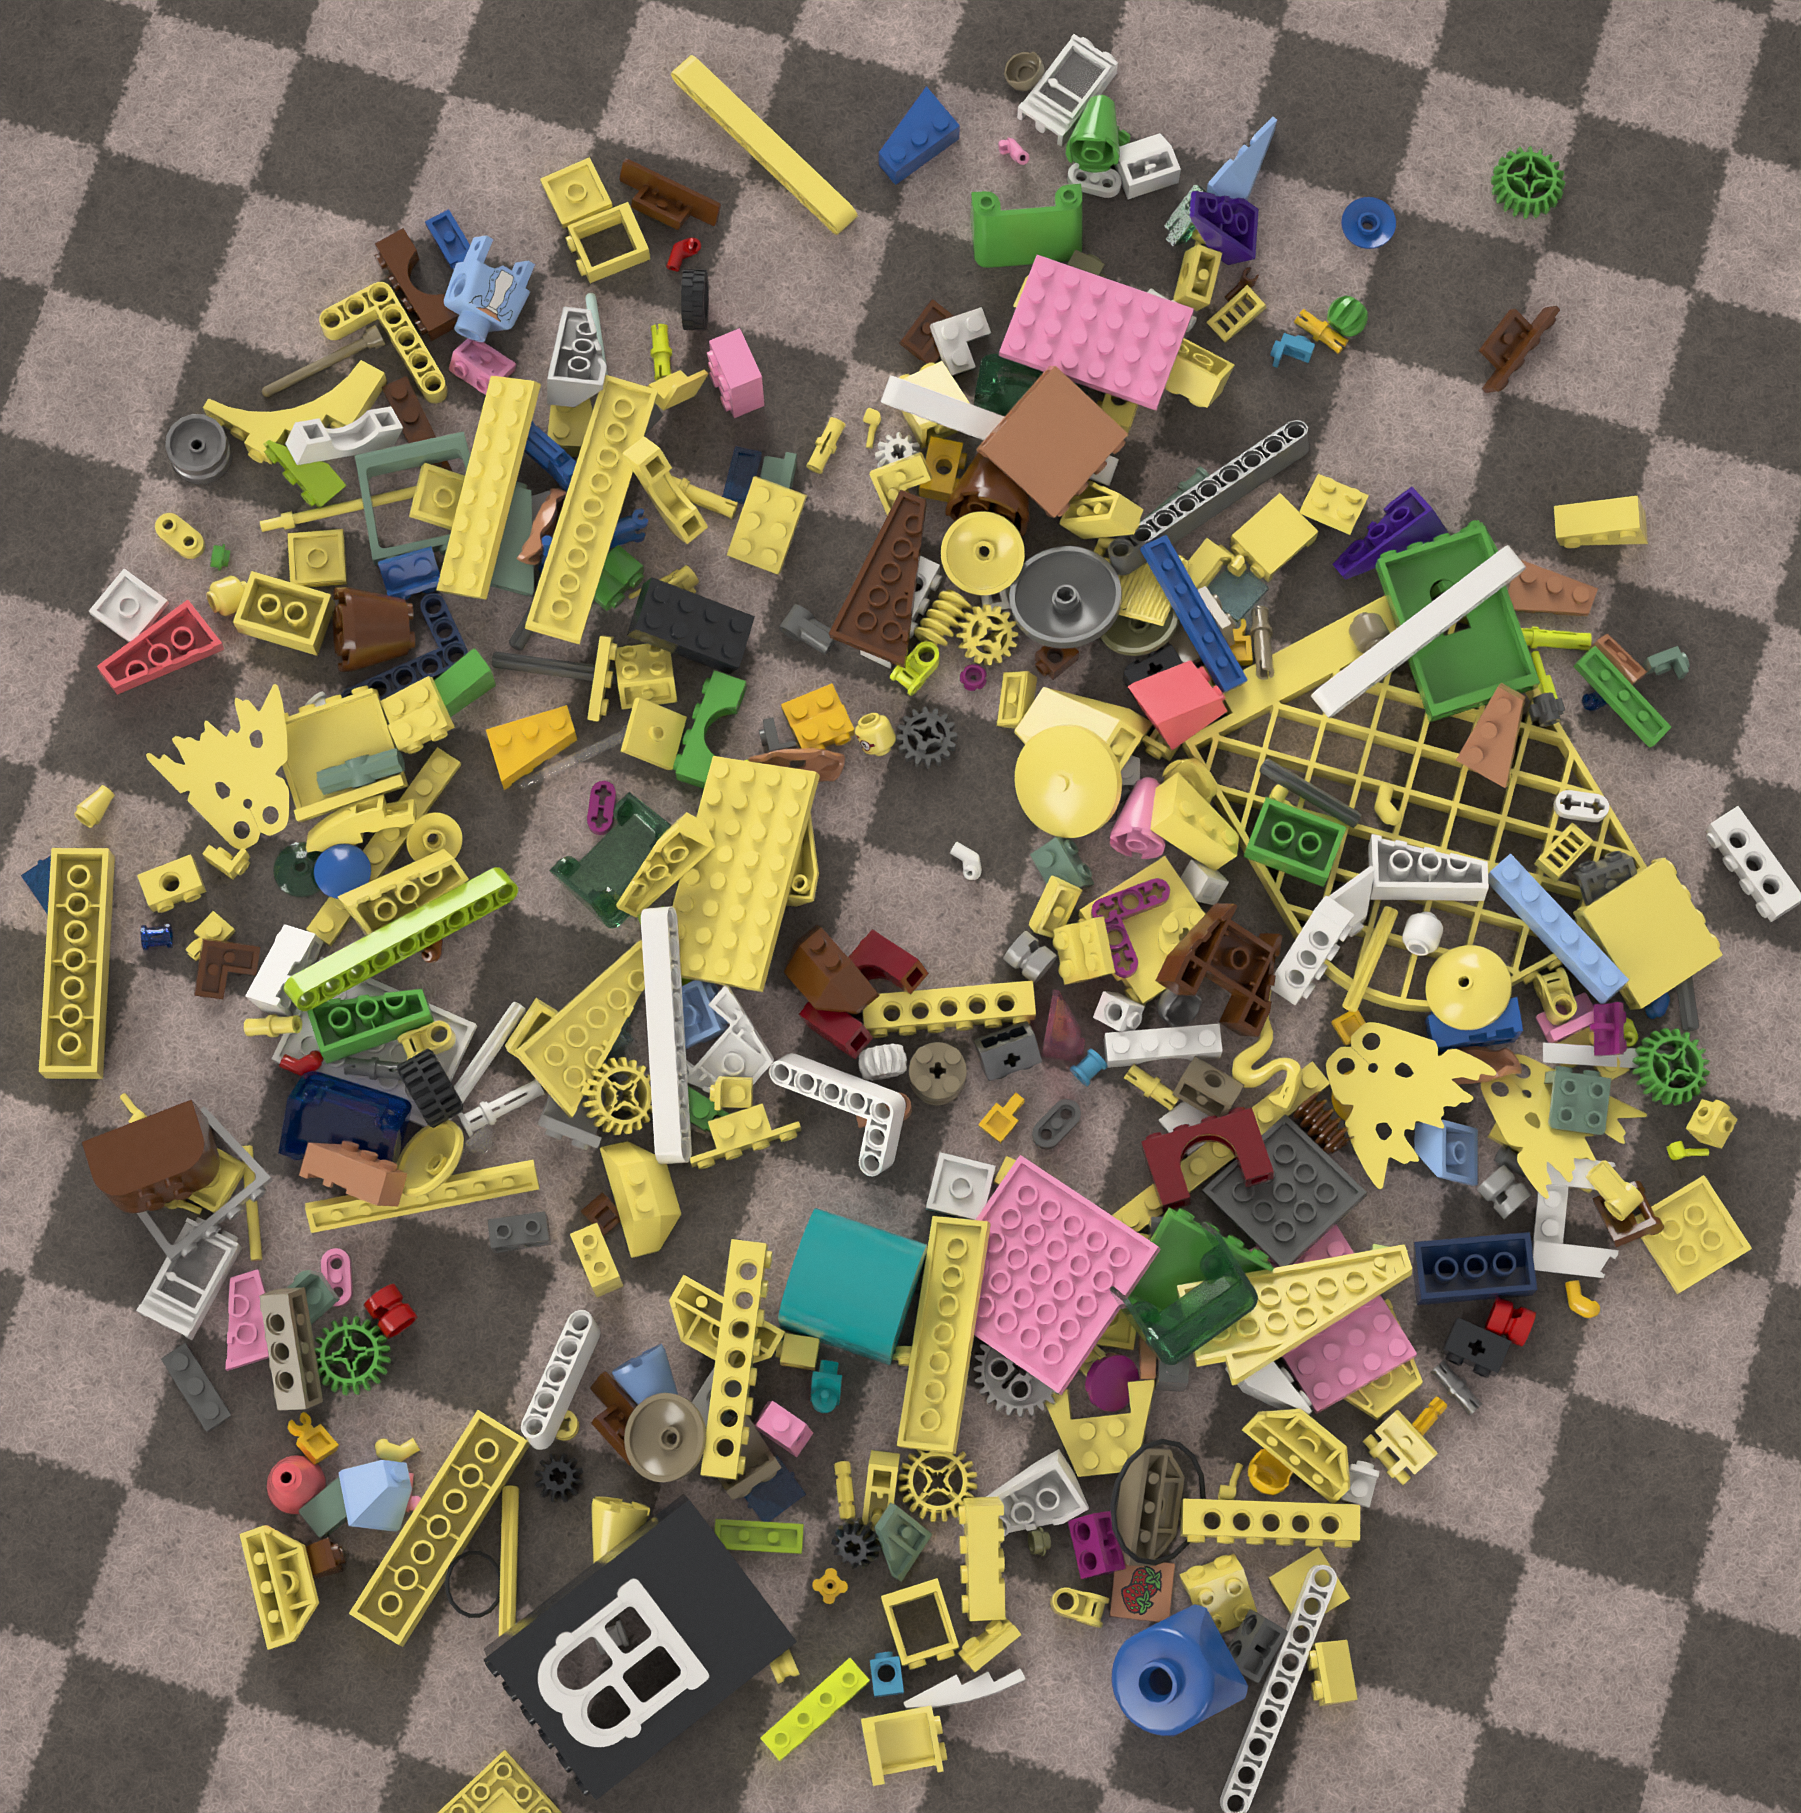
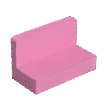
(1580, 1020)

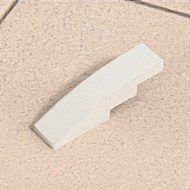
(952, 1692)

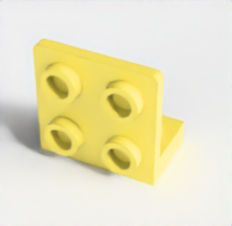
(646, 674)

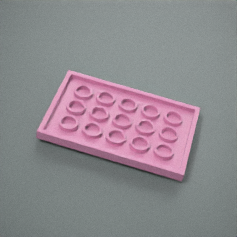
(1096, 332)
(1352, 1349)

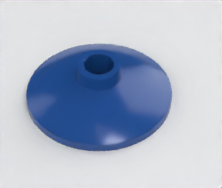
(1369, 211)

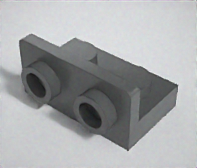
(1604, 875)

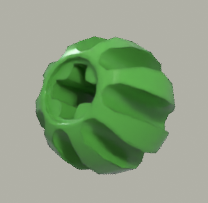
(1347, 316)

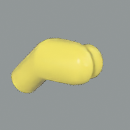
(393, 1452)

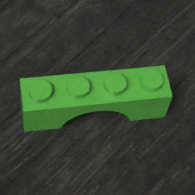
(721, 698)

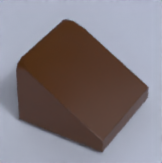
(602, 1212)

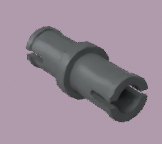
(372, 1068)

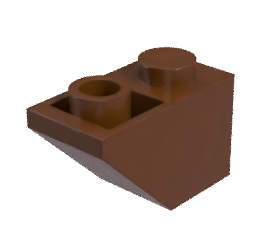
(325, 1558)

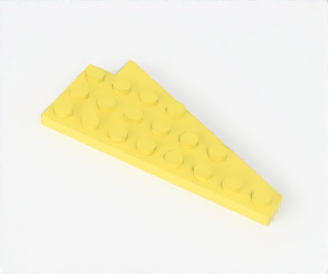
(1299, 1304)

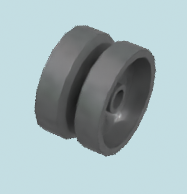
(198, 449)

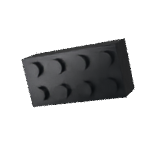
(690, 625)

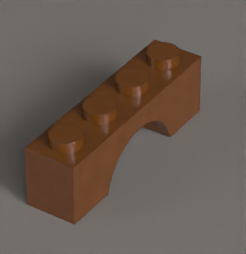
(400, 257)

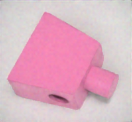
(783, 1428)

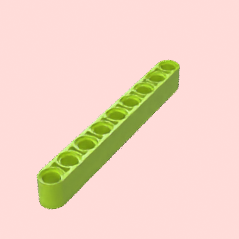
(400, 939)

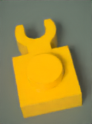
(1242, 648)
(313, 1442)

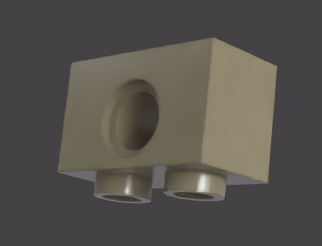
(1208, 1088)

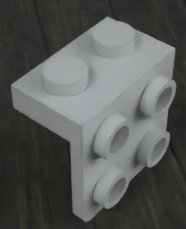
(578, 1127)

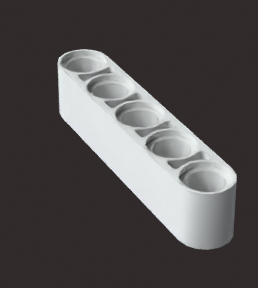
(562, 1392)

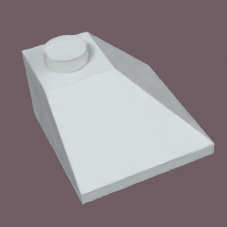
(1355, 898)

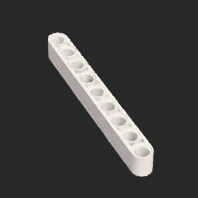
(957, 415)
(1418, 631)
(666, 1035)
(1289, 1679)

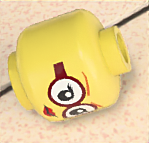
(875, 734)

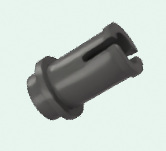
(1509, 1159)

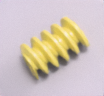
(942, 617)

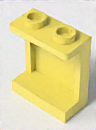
(1272, 537)
(903, 1742)

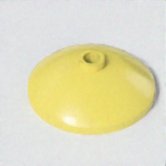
(970, 568)
(1478, 1002)
(431, 1158)

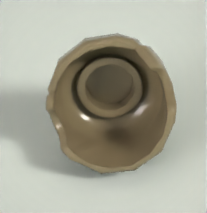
(1024, 71)

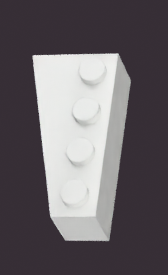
(1424, 874)

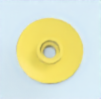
(447, 836)

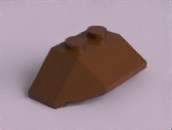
(827, 974)

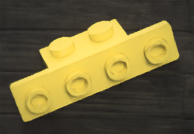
(740, 1132)

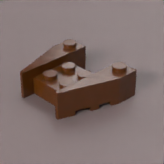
(1231, 960)

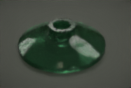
(288, 878)

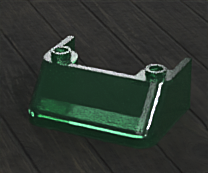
(1199, 1313)

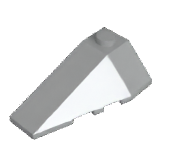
(577, 360)

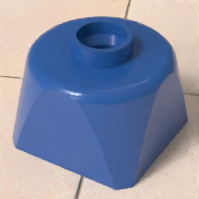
(1200, 1670)

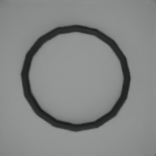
(447, 1584)

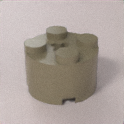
(923, 1065)

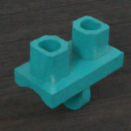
(826, 1387)

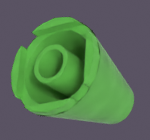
(1095, 137)

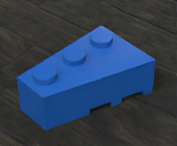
(1502, 1031)

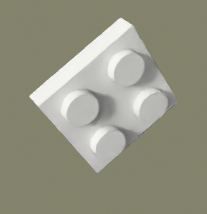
(128, 606)
(960, 1186)

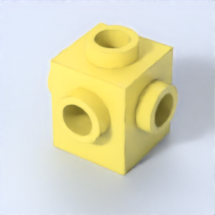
(1712, 1123)

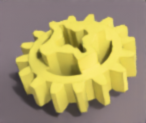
(982, 624)

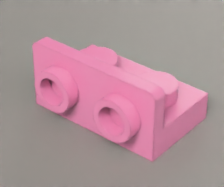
(478, 362)

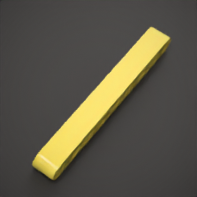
(764, 144)

